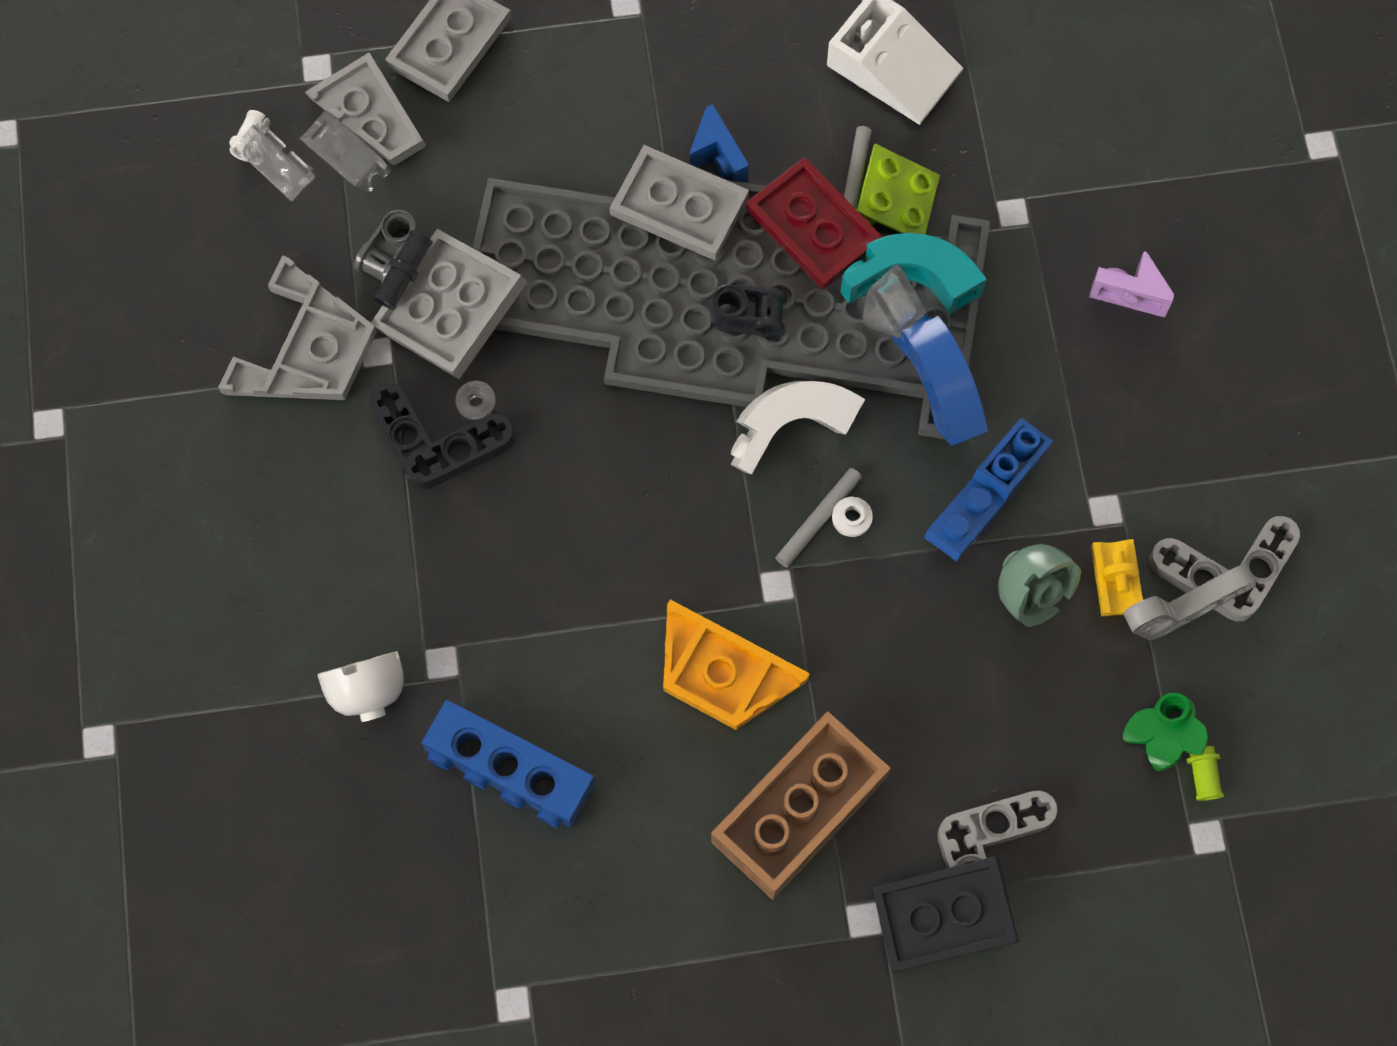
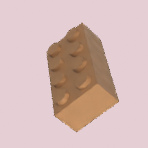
(800, 805)

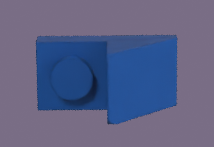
(716, 144)

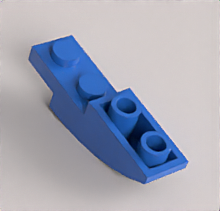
(989, 490)

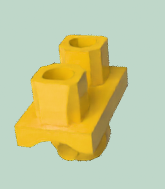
(1116, 576)

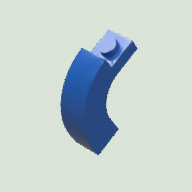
(946, 379)

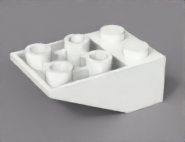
(893, 58)

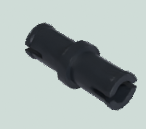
(402, 269)

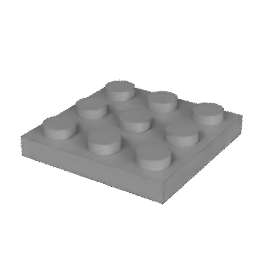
(451, 304)

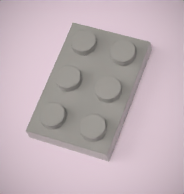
(447, 43)
(679, 202)

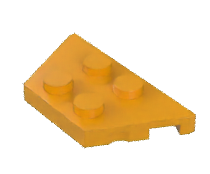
(722, 670)

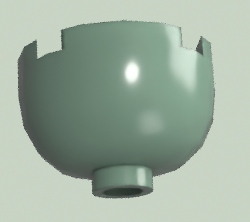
(1036, 581)

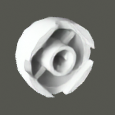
(364, 686)

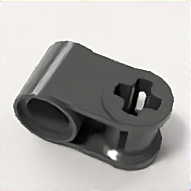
(383, 246)

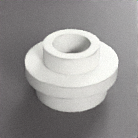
(848, 527)

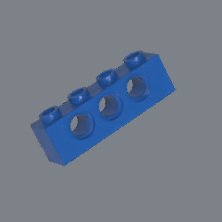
(457, 725)

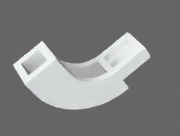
(771, 410)

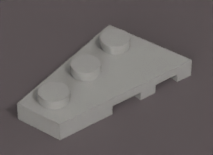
(369, 109)

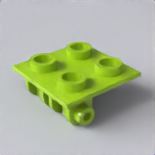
(897, 192)

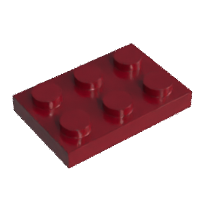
(812, 222)

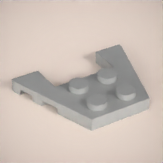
(319, 352)

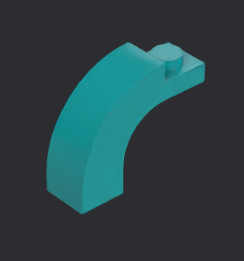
(924, 260)

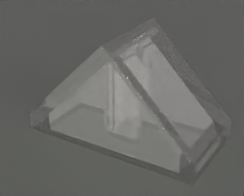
(892, 304)

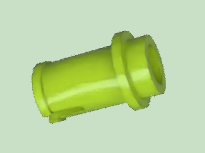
(1206, 774)

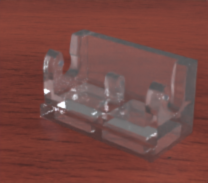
(344, 151)

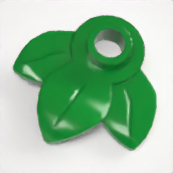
(1167, 737)

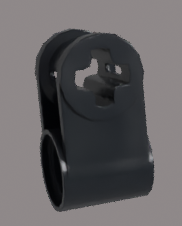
(752, 310)

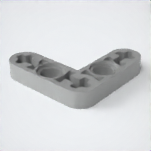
(1255, 598)
(1157, 617)
(978, 833)

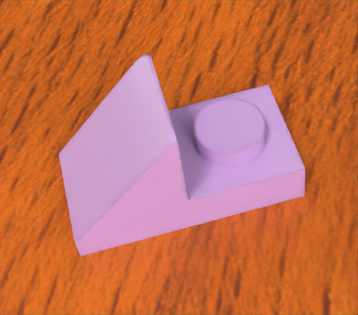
(1143, 292)

